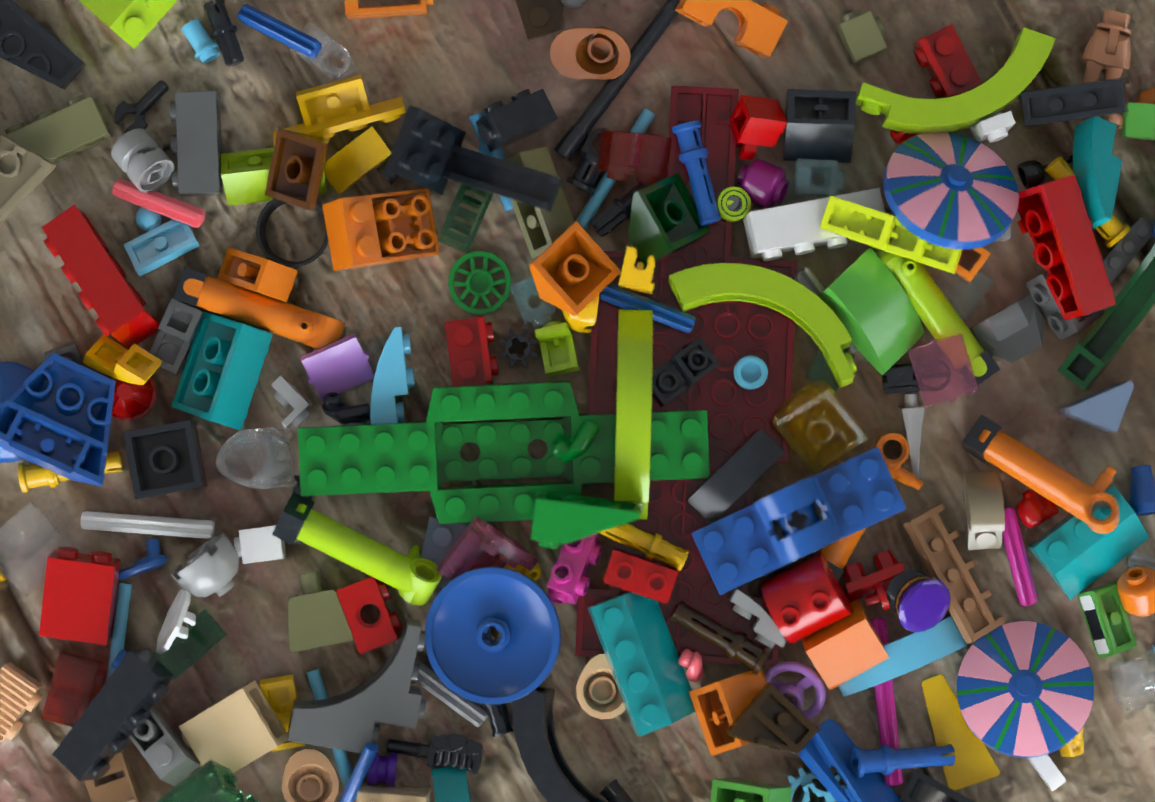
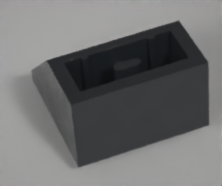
(819, 125)

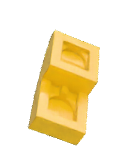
(356, 160)
(120, 363)
(280, 695)

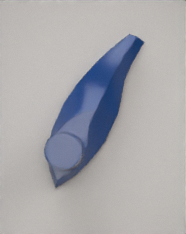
(148, 563)

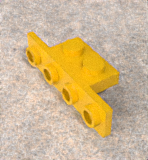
(341, 107)

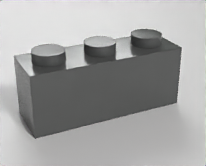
(197, 143)

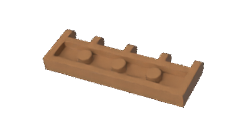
(945, 564)

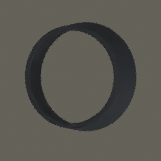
(261, 237)

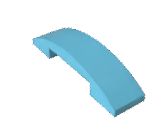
(909, 654)

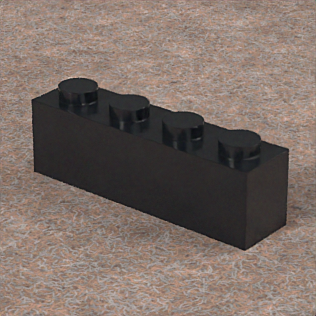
(114, 715)

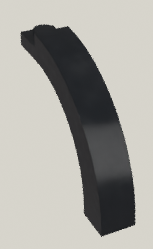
(540, 749)

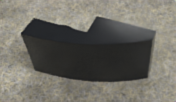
(682, 371)

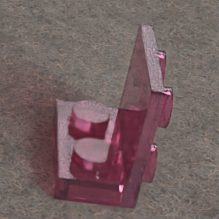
(484, 547)

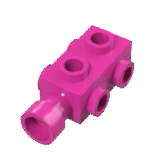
(573, 569)

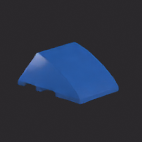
(61, 420)

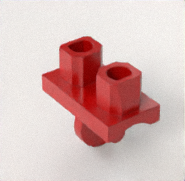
(860, 585)

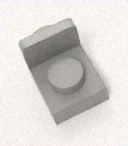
(289, 396)

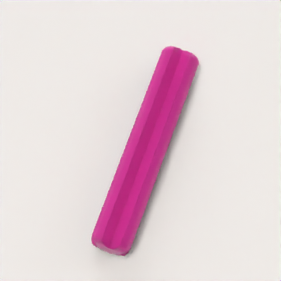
(1018, 559)

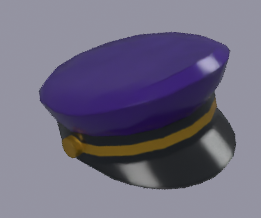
(918, 600)

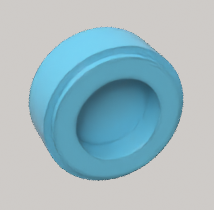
(750, 372)

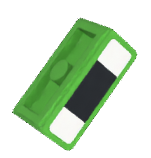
(1106, 620)

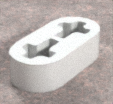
(1048, 771)

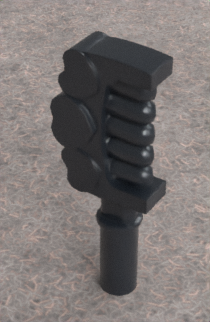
(448, 751)

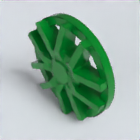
(479, 282)

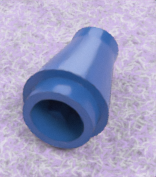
(1142, 490)

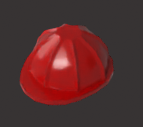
(133, 400)

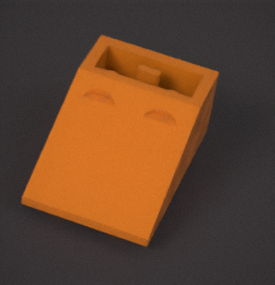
(380, 229)

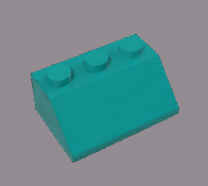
(222, 370)
(1078, 555)

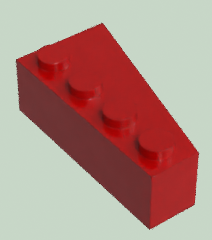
(1065, 246)
(99, 278)

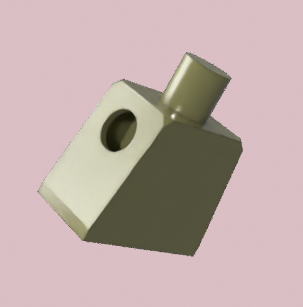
(316, 616)

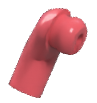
(693, 663)

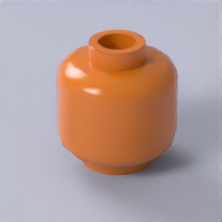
(1137, 590)

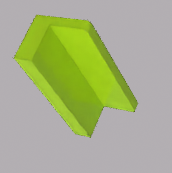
(247, 174)

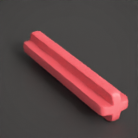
(159, 203)

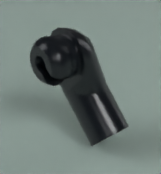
(341, 412)

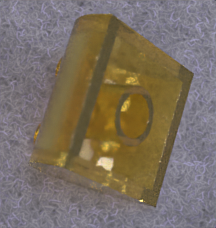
(818, 425)

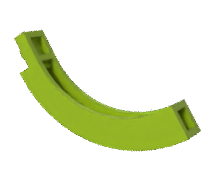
(966, 109)
(773, 290)
(634, 407)

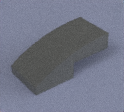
(175, 335)

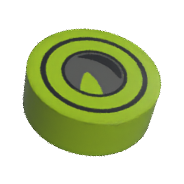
(733, 204)

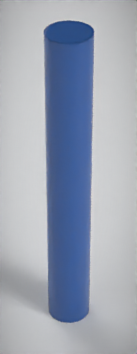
(359, 773)

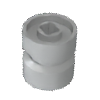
(142, 160)

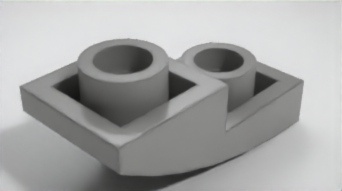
(765, 627)

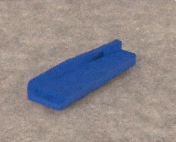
(833, 748)

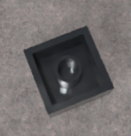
(165, 459)

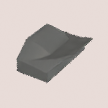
(1011, 331)

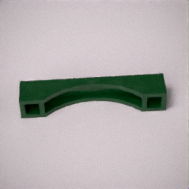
(1113, 327)

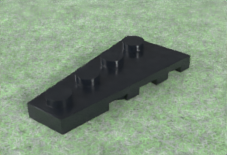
(34, 48)

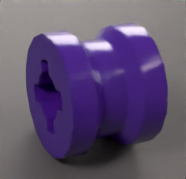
(383, 770)

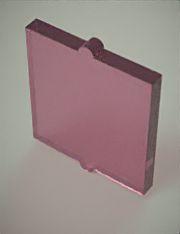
(943, 370)

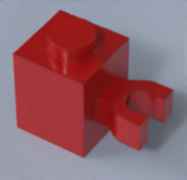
(757, 123)

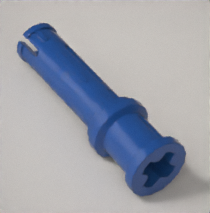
(694, 157)
(888, 759)

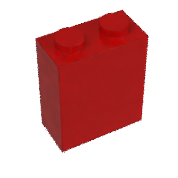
(79, 596)

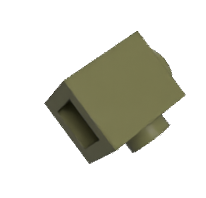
(862, 35)

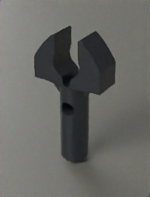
(140, 107)

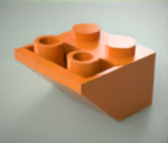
(720, 705)

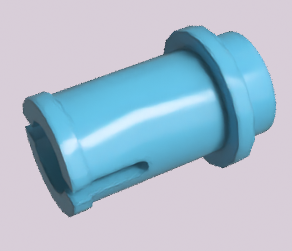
(200, 41)

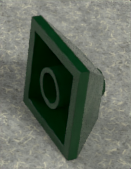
(664, 219)

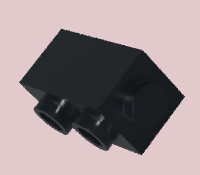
(516, 120)

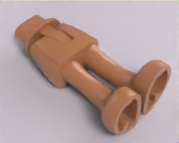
(1108, 51)

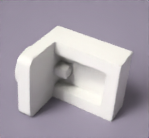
(993, 128)

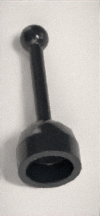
(1033, 172)

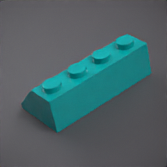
(642, 661)

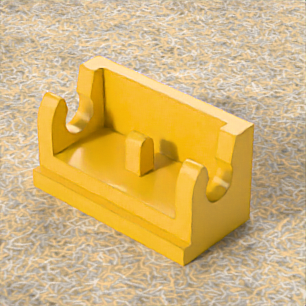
(636, 278)

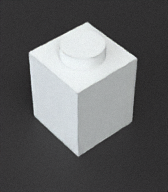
(259, 545)

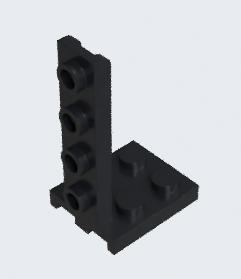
(431, 154)

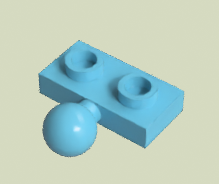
(160, 243)

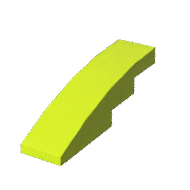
(885, 233)

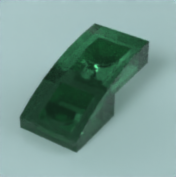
(200, 640)

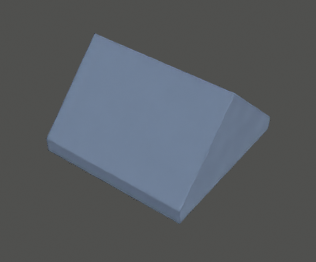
(1101, 409)

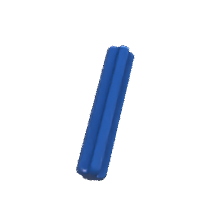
(279, 31)
(661, 312)

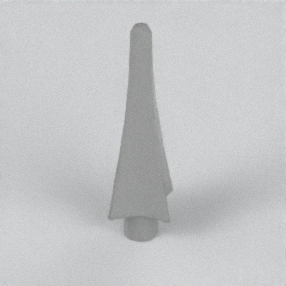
(912, 422)

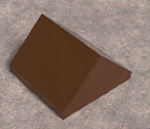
(297, 168)

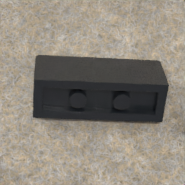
(1075, 101)

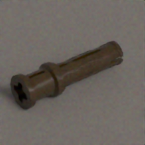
(734, 650)

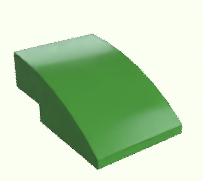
(874, 311)

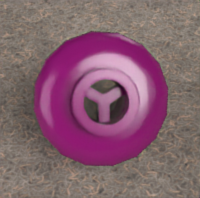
(764, 183)

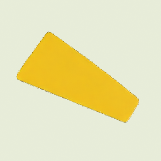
(972, 758)

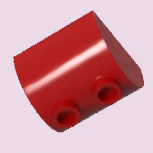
(805, 599)

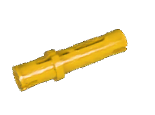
(651, 545)

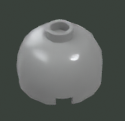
(209, 568)

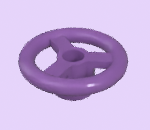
(797, 688)

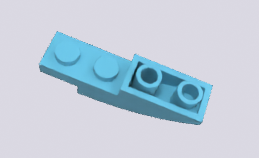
(392, 380)

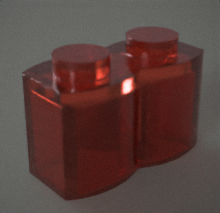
(634, 154)
(72, 688)

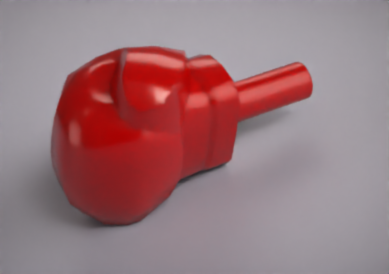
(1035, 509)

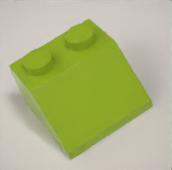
(130, 18)

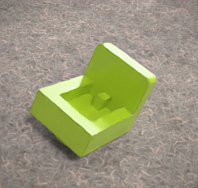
(557, 348)

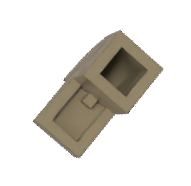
(984, 510)

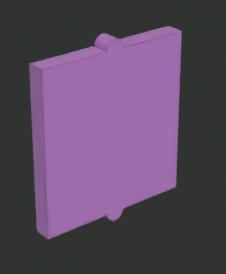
(338, 366)

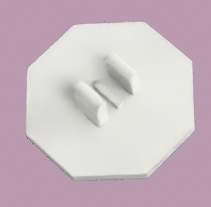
(172, 624)

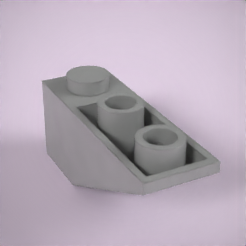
(164, 749)

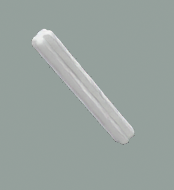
(147, 524)

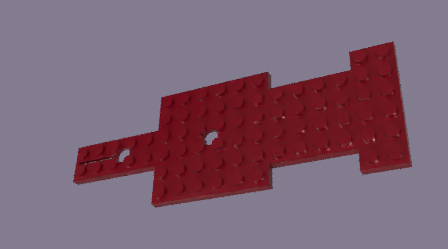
(733, 413)

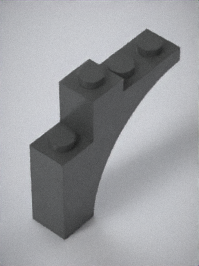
(386, 697)

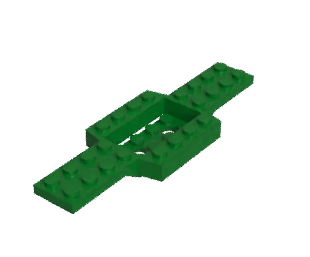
(428, 452)

